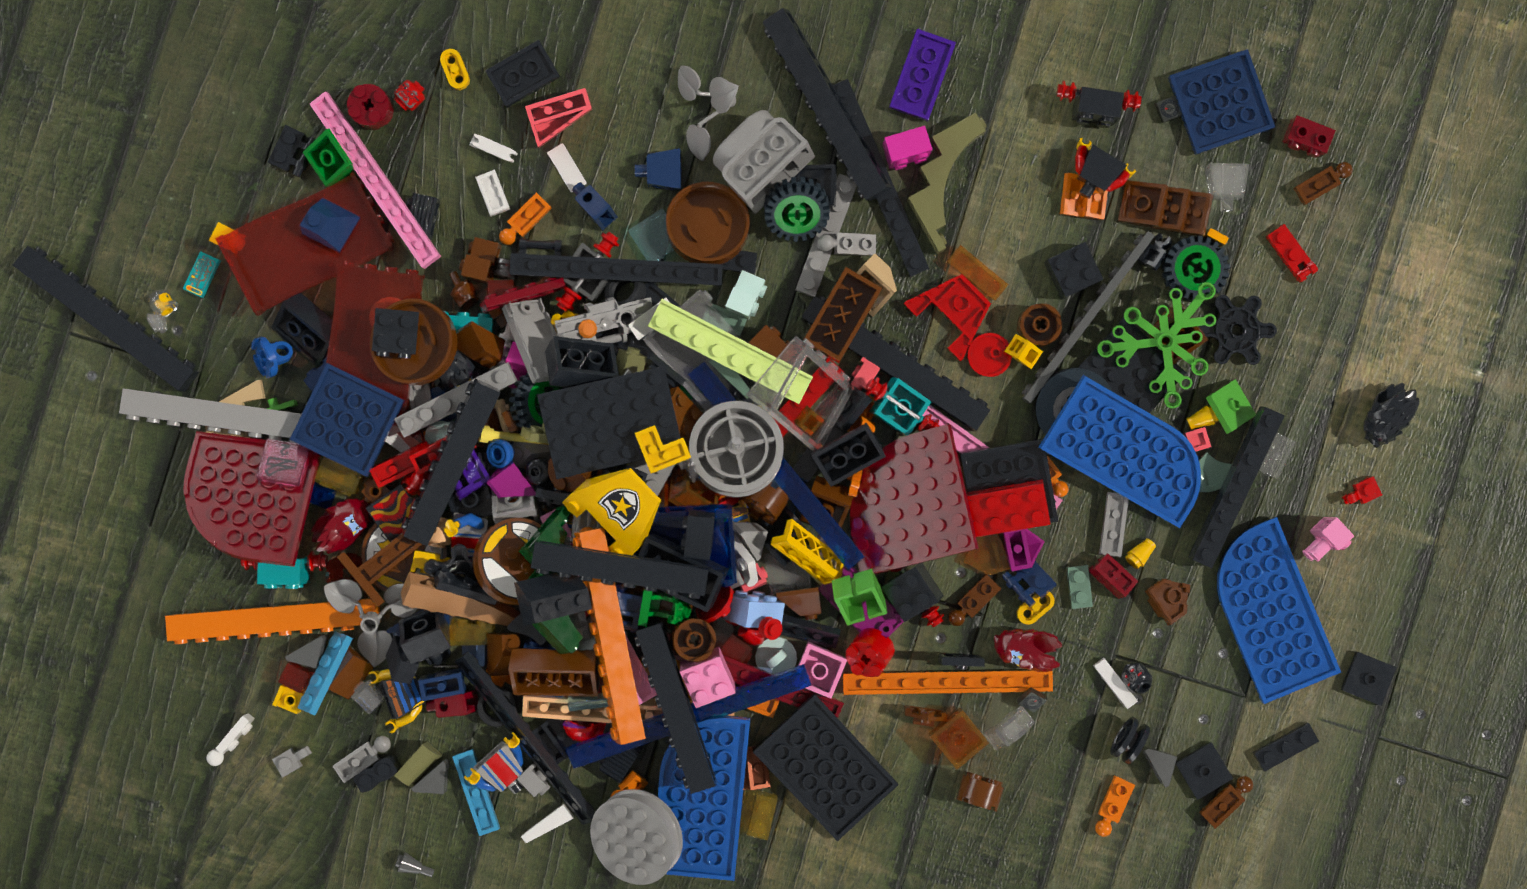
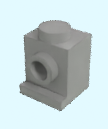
(534, 780)

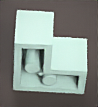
(745, 295)

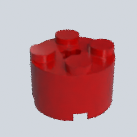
(869, 653)

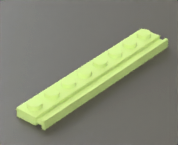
(720, 346)

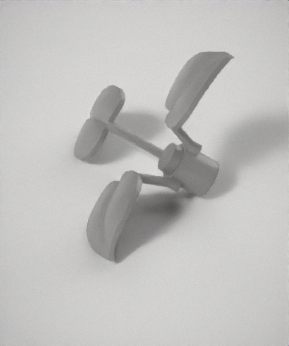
(723, 98)
(372, 643)

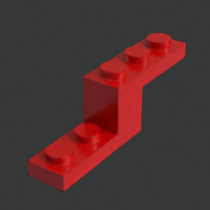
(415, 458)

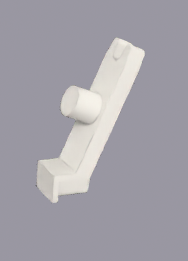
(492, 148)

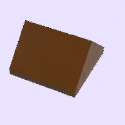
(351, 672)

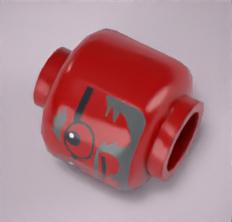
(409, 95)

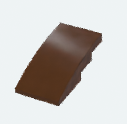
(1165, 207)

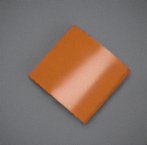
(1076, 205)

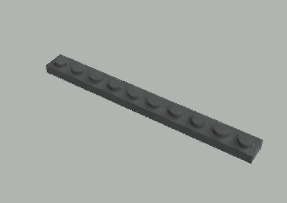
(1091, 309)

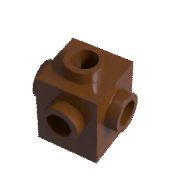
(370, 490)

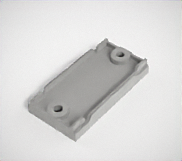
(532, 335)

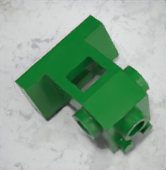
(651, 604)

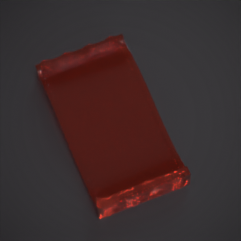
(279, 261)
(356, 298)

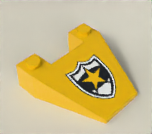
(620, 505)

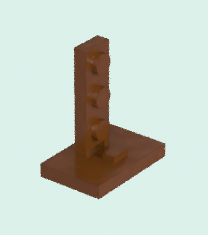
(379, 564)

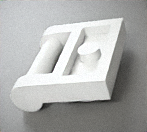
(745, 563)

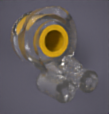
(162, 306)

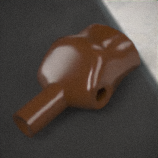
(463, 292)

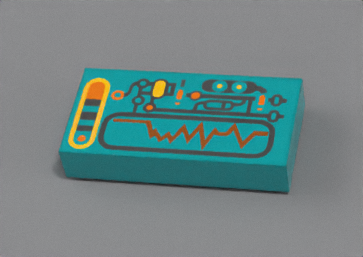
(201, 274)

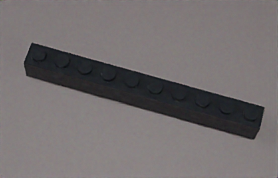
(827, 105)
(105, 318)
(905, 367)

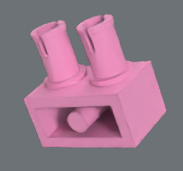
(1329, 535)

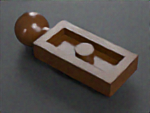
(1322, 182)
(974, 600)
(1226, 801)

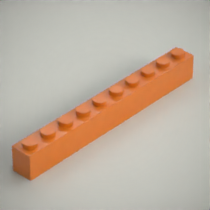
(263, 621)
(612, 649)

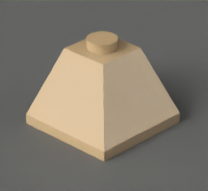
(879, 273)

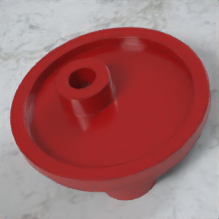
(988, 356)
(720, 608)

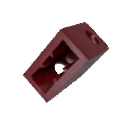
(454, 705)

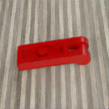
(1291, 253)

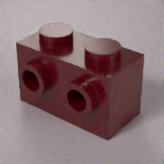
(1308, 136)

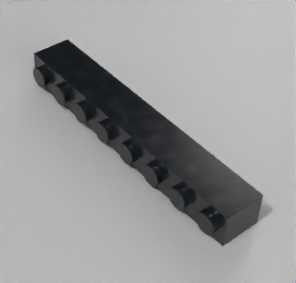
(450, 462)
(1236, 486)
(620, 568)
(676, 707)

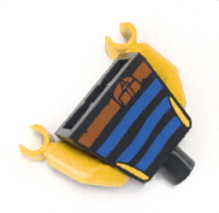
(401, 698)

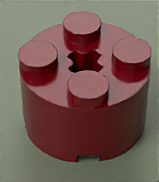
(364, 96)

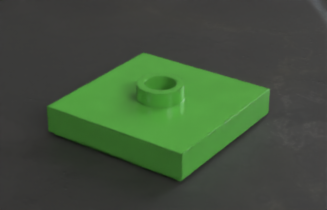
(1231, 406)

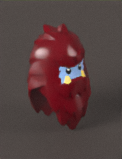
(341, 525)
(1027, 649)

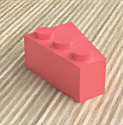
(556, 114)

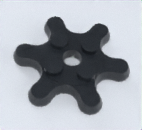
(1251, 329)
(459, 563)

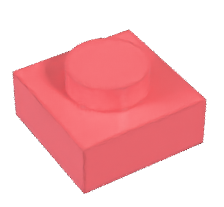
(1198, 439)

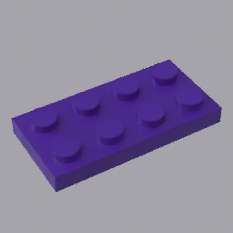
(922, 75)

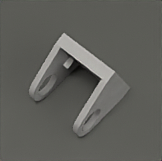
(523, 507)

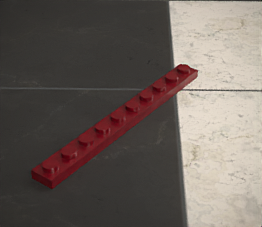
(746, 673)

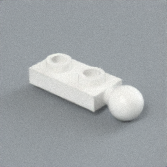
(243, 726)

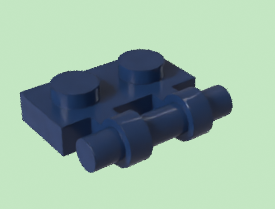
(1035, 577)

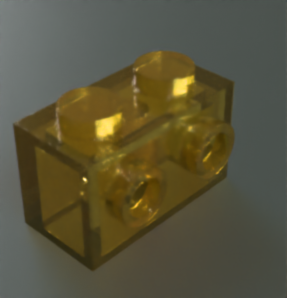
(467, 633)

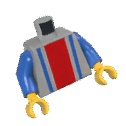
(465, 530)
(499, 768)

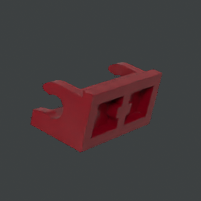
(1113, 576)

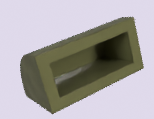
(418, 764)

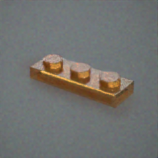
(977, 273)

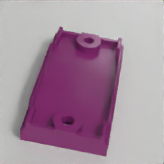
(891, 619)

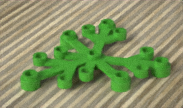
(1182, 320)

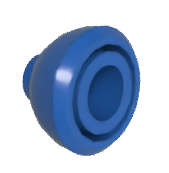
(500, 453)

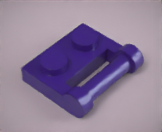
(475, 475)

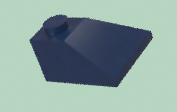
(329, 224)

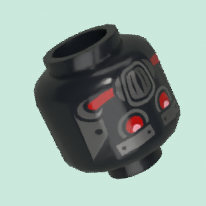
(1136, 678)

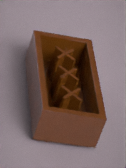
(842, 314)
(554, 674)

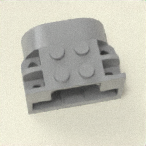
(760, 155)

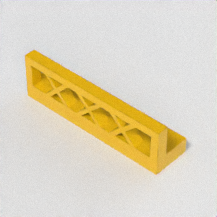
(808, 559)

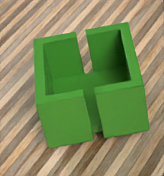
(852, 592)

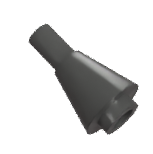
(408, 864)

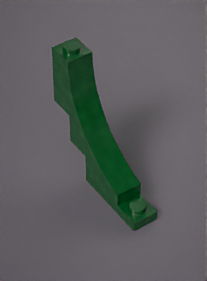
(558, 631)

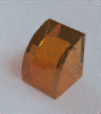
(808, 420)

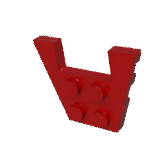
(960, 304)

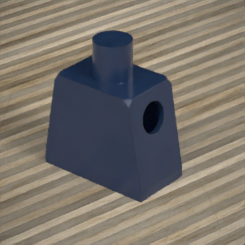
(662, 170)
(594, 205)

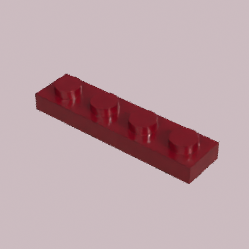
(529, 292)

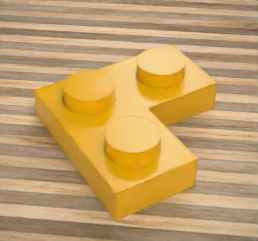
(659, 455)

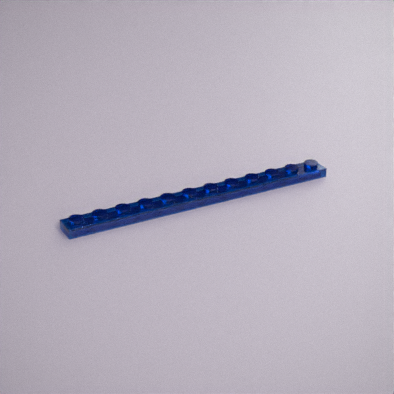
(789, 481)
(745, 697)

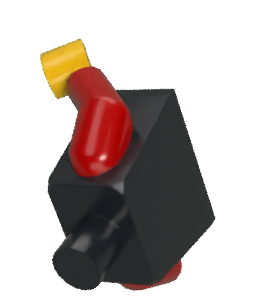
(1099, 170)

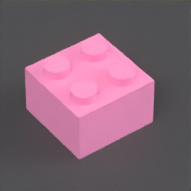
(823, 668)
(707, 679)

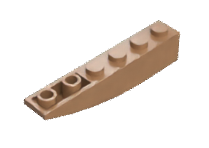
(421, 593)

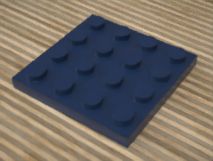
(1221, 102)
(347, 419)

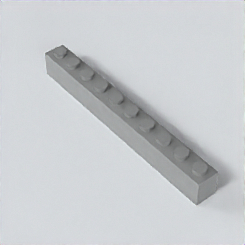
(208, 413)

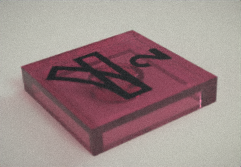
(282, 462)

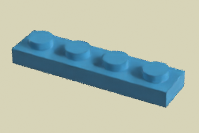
(325, 673)
(478, 799)

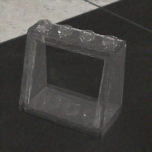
(777, 379)

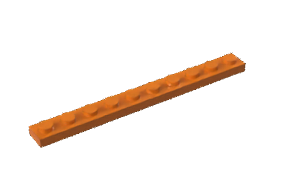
(948, 682)

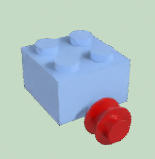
(758, 612)

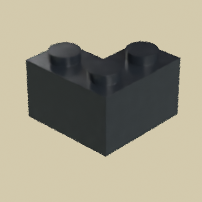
(699, 534)

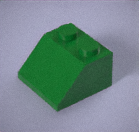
(328, 159)

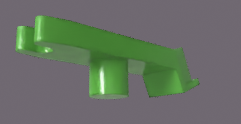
(273, 404)

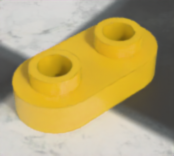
(454, 70)
(1036, 610)

